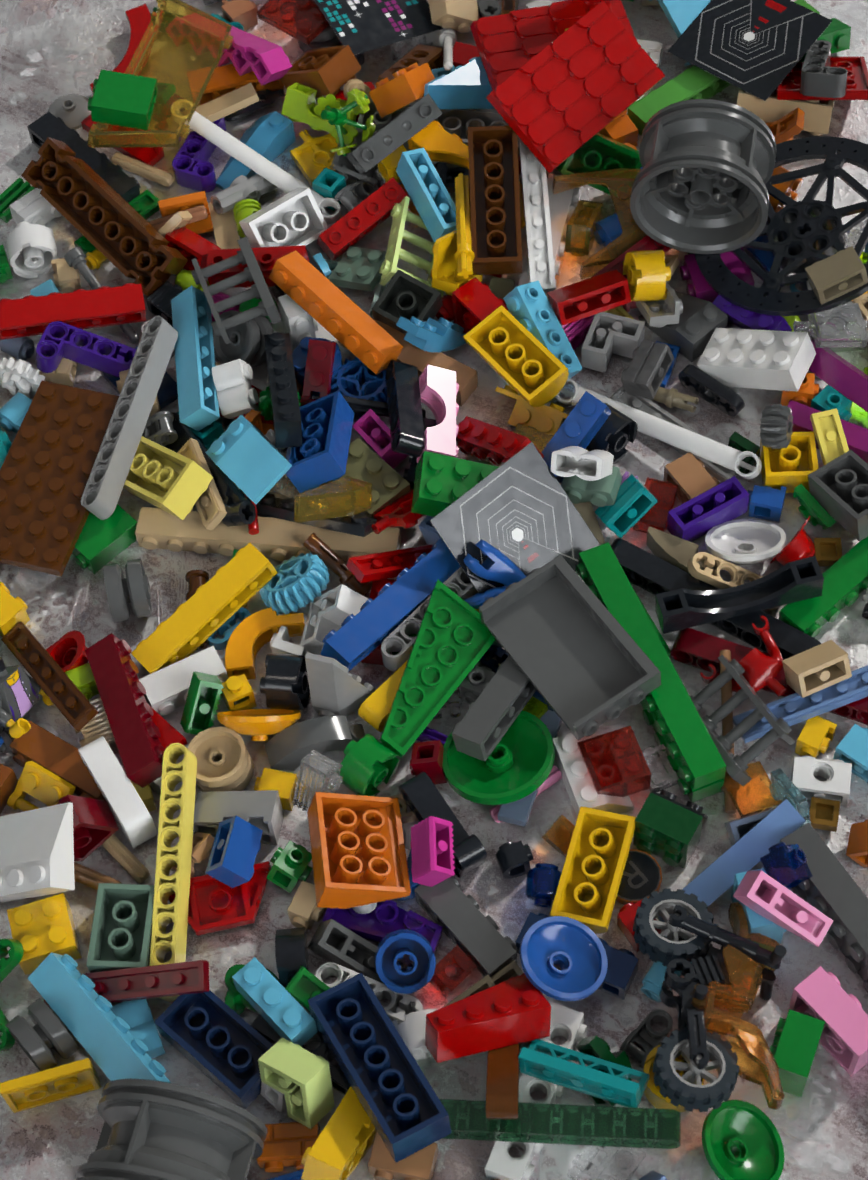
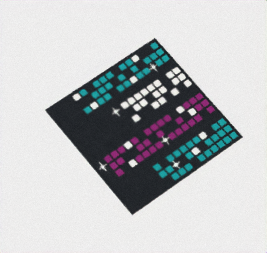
(377, 23)

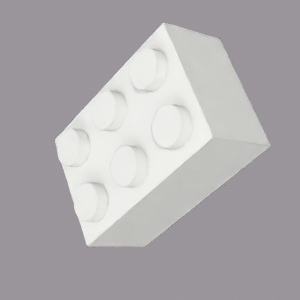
(286, 222)

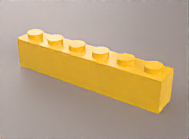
(206, 610)

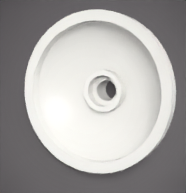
(745, 541)

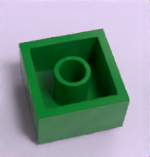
(795, 1049)

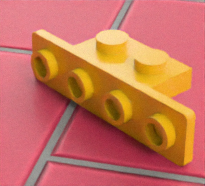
(542, 418)

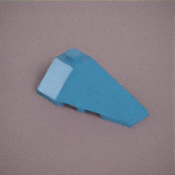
(462, 88)
(266, 136)

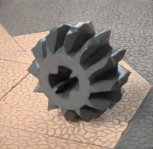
(776, 426)

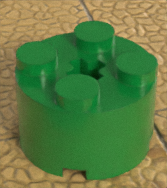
(367, 765)

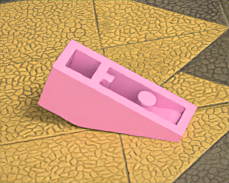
(782, 907)

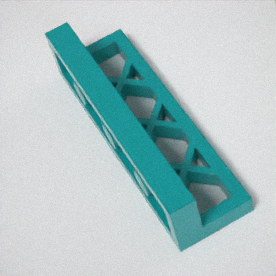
(582, 1077)

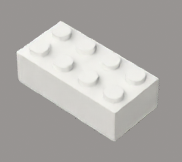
(758, 358)

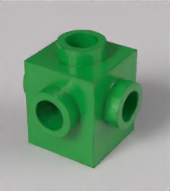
(290, 866)

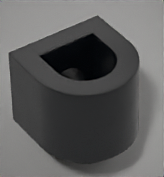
(514, 859)

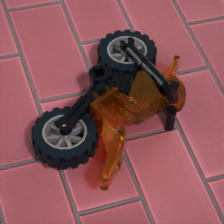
(711, 999)

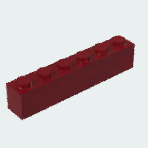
(127, 709)

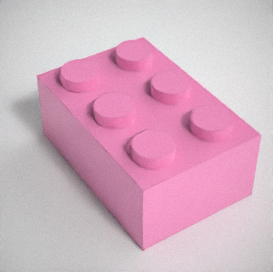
(845, 1020)

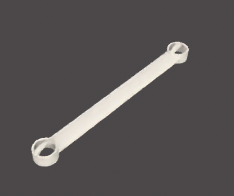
(259, 163)
(673, 434)

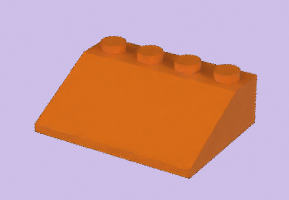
(357, 850)

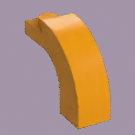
(253, 635)

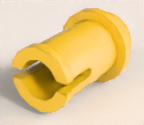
(94, 259)

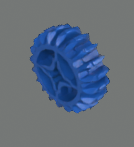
(352, 378)

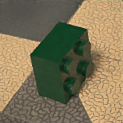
(667, 831)

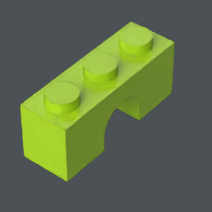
(299, 107)

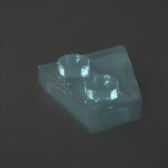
(783, 788)

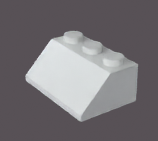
(578, 781)

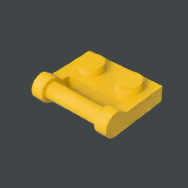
(39, 784)

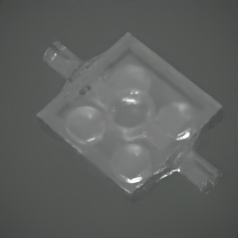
(836, 327)

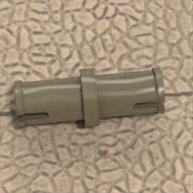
(673, 398)

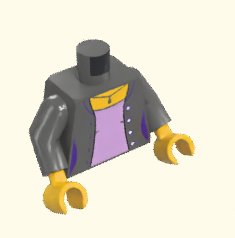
(17, 697)

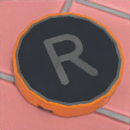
(640, 877)

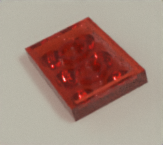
(294, 17)

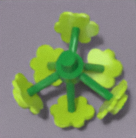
(346, 129)

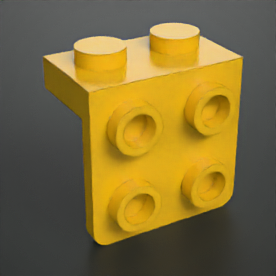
(445, 268)

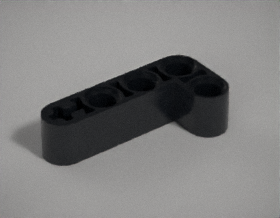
(427, 801)

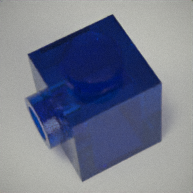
(786, 864)

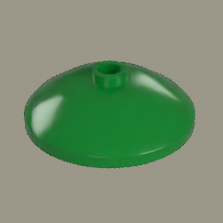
(742, 1143)

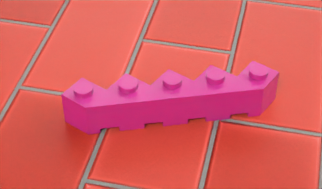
(257, 55)

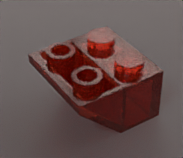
(616, 763)

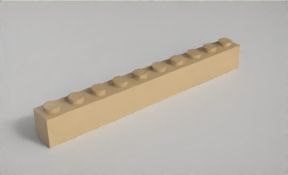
(275, 540)

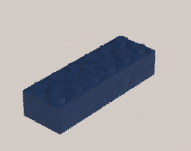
(379, 1067)

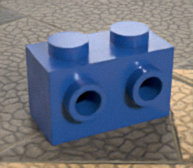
(234, 852)

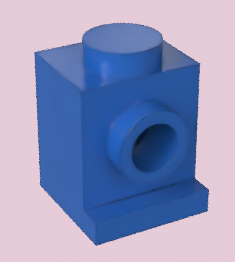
(766, 502)

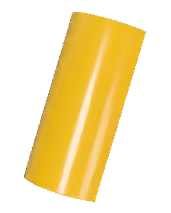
(518, 357)
(594, 868)

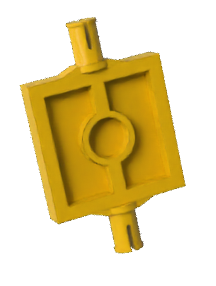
(313, 154)

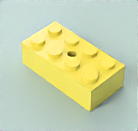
(166, 478)

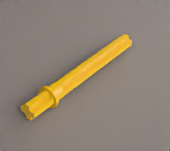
(464, 253)

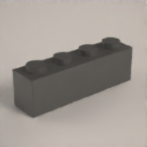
(493, 711)
(467, 925)

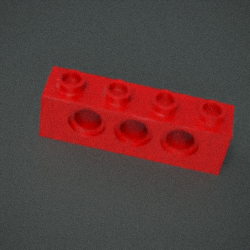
(361, 220)

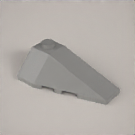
(333, 688)

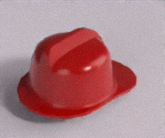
(797, 549)
(69, 650)

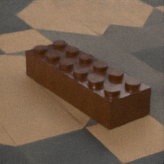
(494, 200)

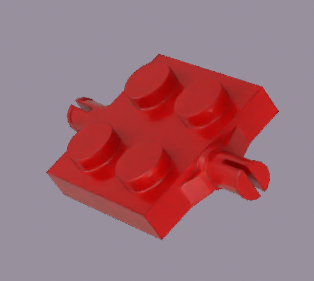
(396, 514)

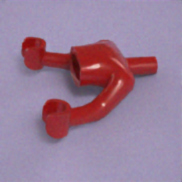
(759, 668)

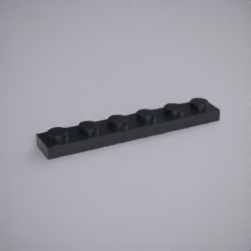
(284, 509)

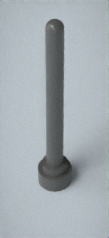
(76, 259)

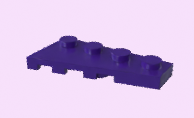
(385, 919)

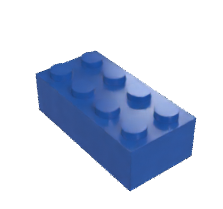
(325, 443)

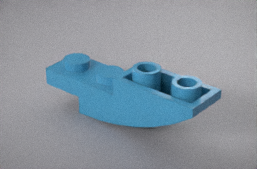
(432, 335)

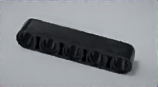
(404, 408)

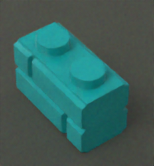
(629, 507)

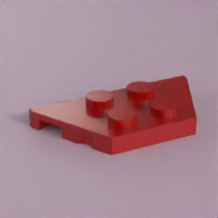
(220, 907)

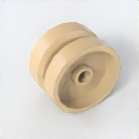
(221, 760)

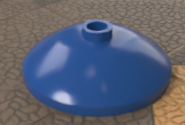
(572, 948)

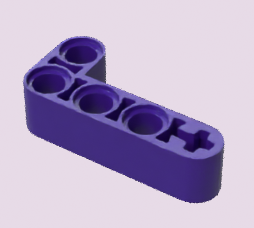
(192, 164)
(96, 351)

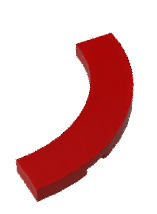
(139, 20)

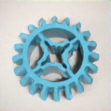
(296, 583)

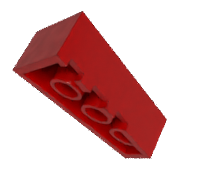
(488, 1020)

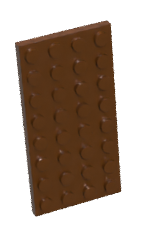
(48, 476)

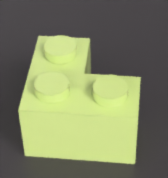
(301, 1078)

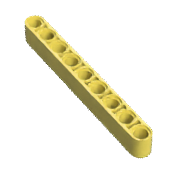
(170, 856)

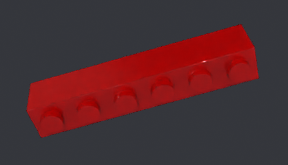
(78, 308)

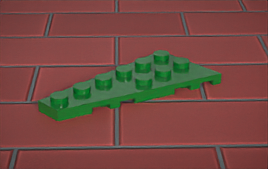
(441, 658)

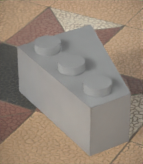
(257, 807)

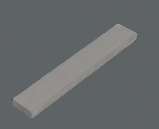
(652, 408)

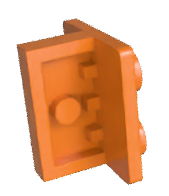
(184, 202)

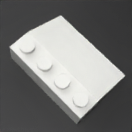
(36, 852)

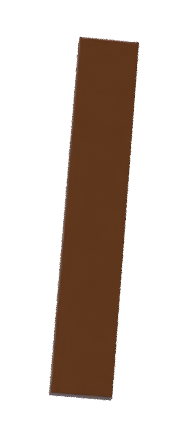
(50, 676)

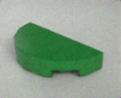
(812, 507)

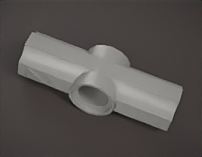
(240, 189)

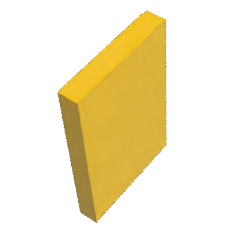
(50, 1085)

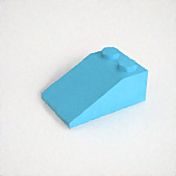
(248, 458)

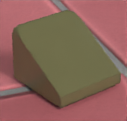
(501, 286)

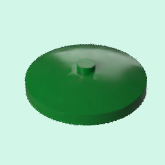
(510, 772)

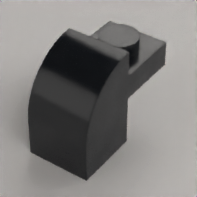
(290, 953)

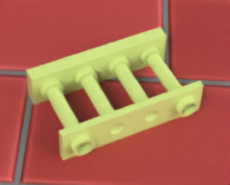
(397, 233)

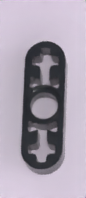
(711, 390)

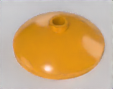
(258, 722)

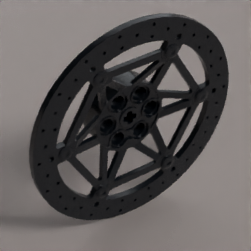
(799, 232)

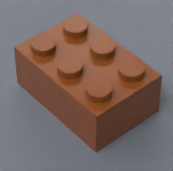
(323, 69)

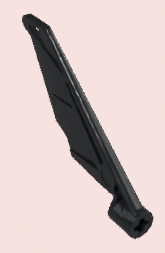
(238, 507)

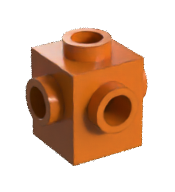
(805, 394)

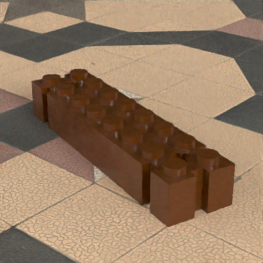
(103, 216)

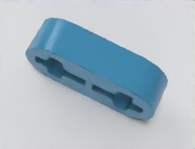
(227, 629)

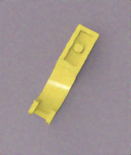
(829, 435)

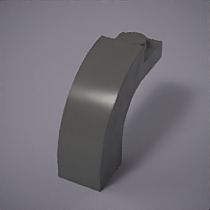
(317, 734)

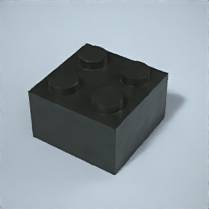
(406, 298)

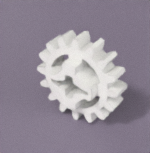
(19, 377)

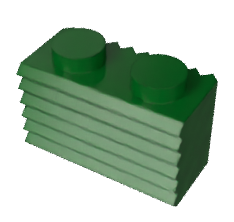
(201, 703)

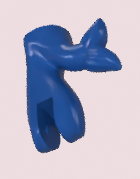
(495, 568)

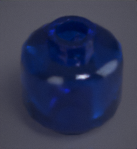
(542, 884)

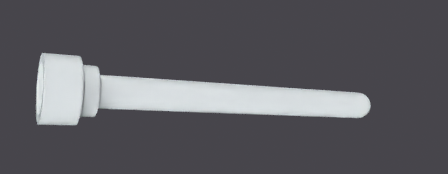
(447, 39)

